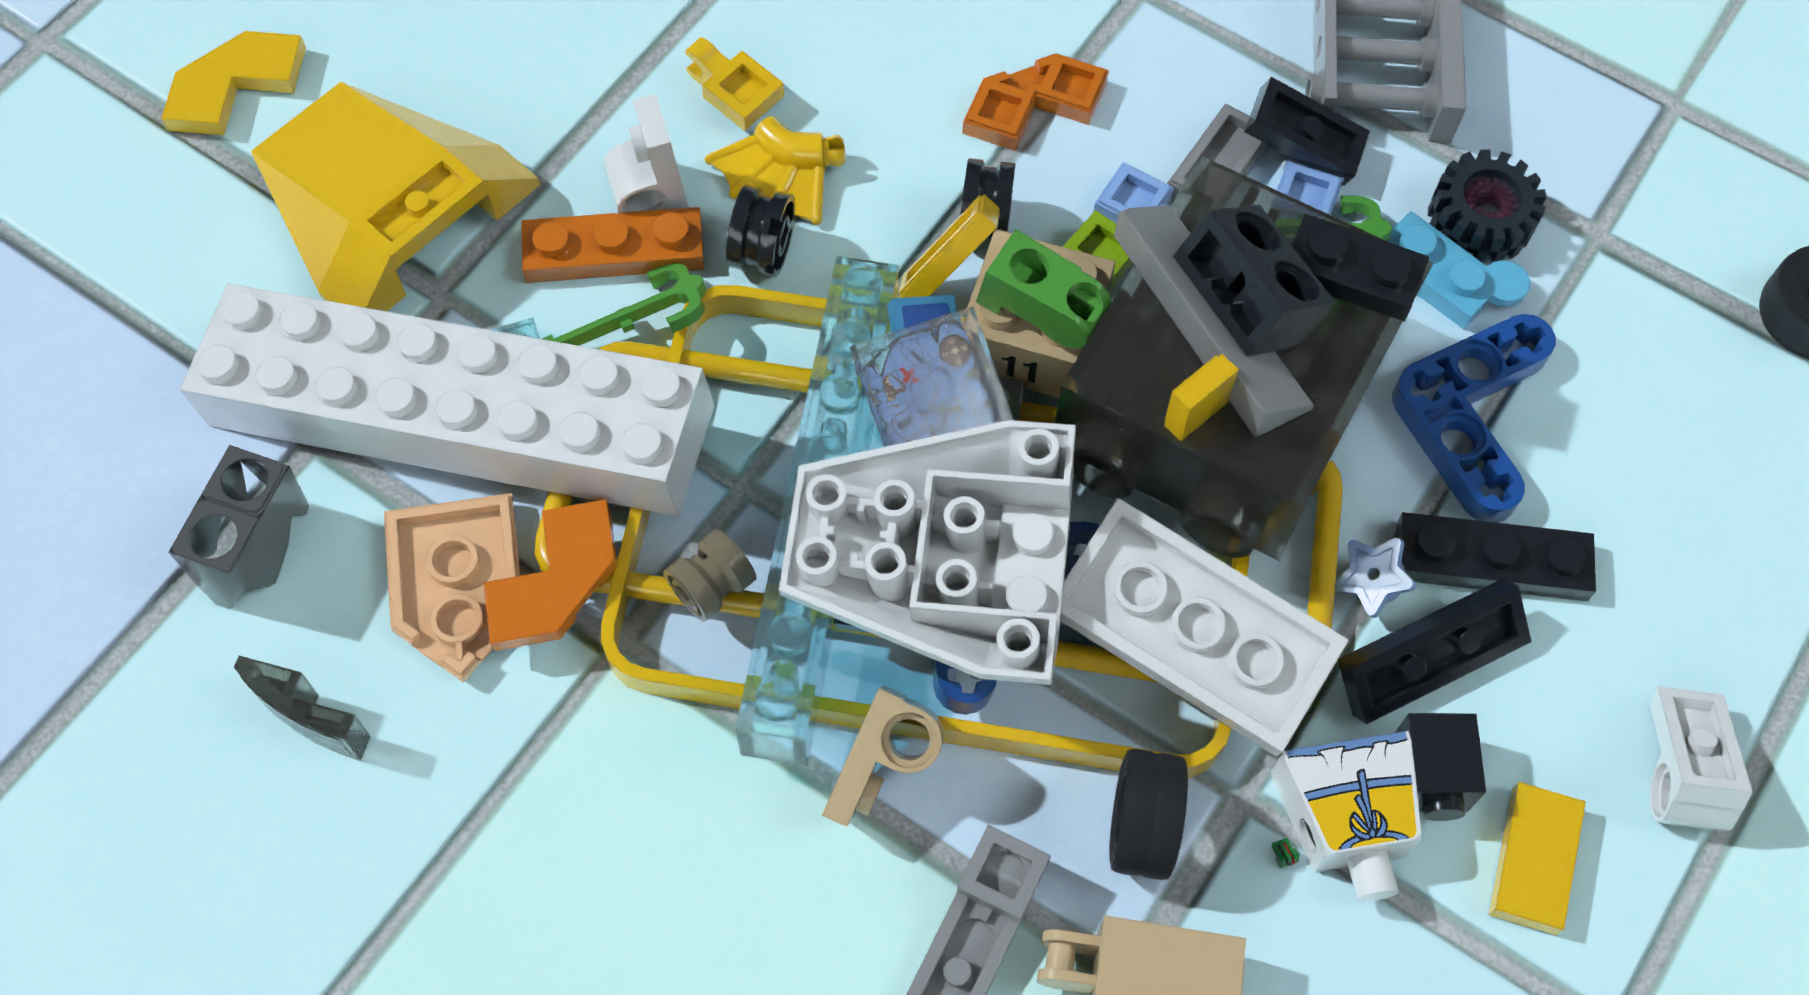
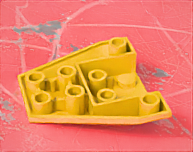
(375, 185)

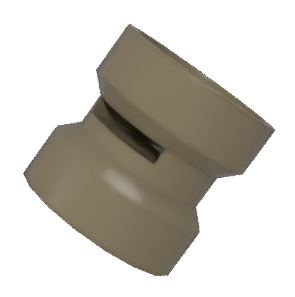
(710, 575)

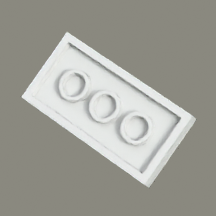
(1199, 627)

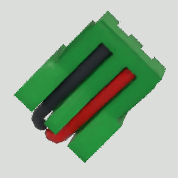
(1285, 853)

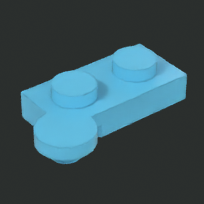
(1458, 281)

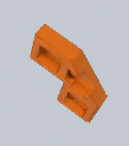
(1053, 85)
(546, 603)

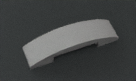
(982, 917)

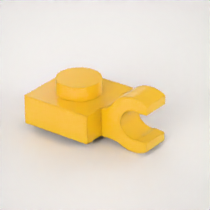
(734, 86)

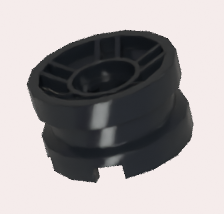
(994, 183)
(760, 230)

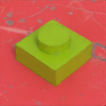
(1098, 239)

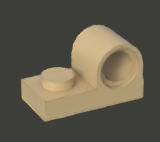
(857, 783)

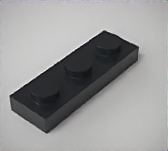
(1482, 552)
(1434, 650)

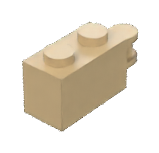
(1145, 960)

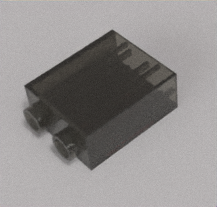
(1223, 480)

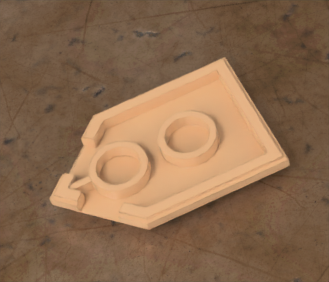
(439, 571)

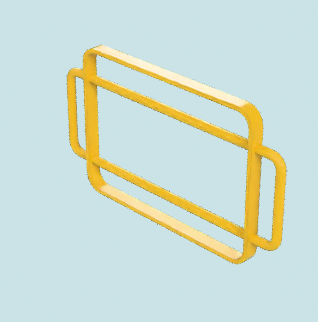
(628, 584)

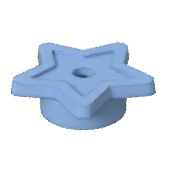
(1390, 583)

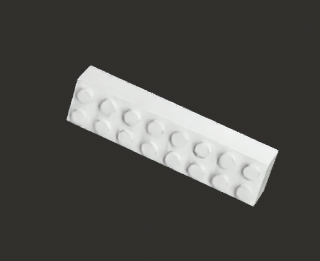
(452, 398)

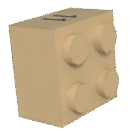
(1022, 348)

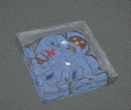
(930, 379)

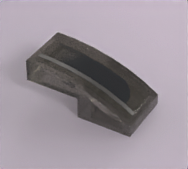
(294, 701)

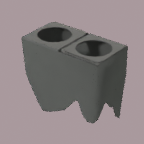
(260, 543)

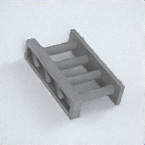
(1438, 54)

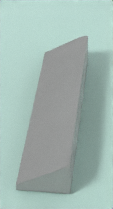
(1264, 387)

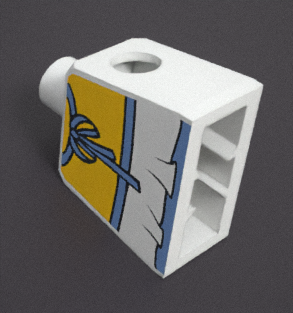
(1353, 807)

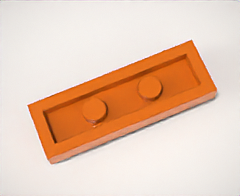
(611, 244)

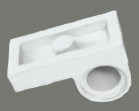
(645, 168)
(1700, 766)

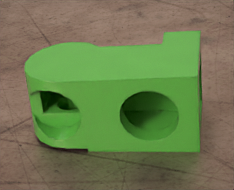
(1044, 291)

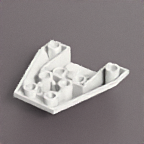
(943, 545)

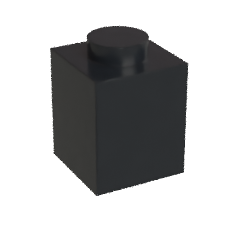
(1446, 763)

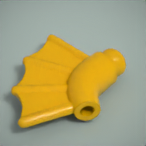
(783, 163)

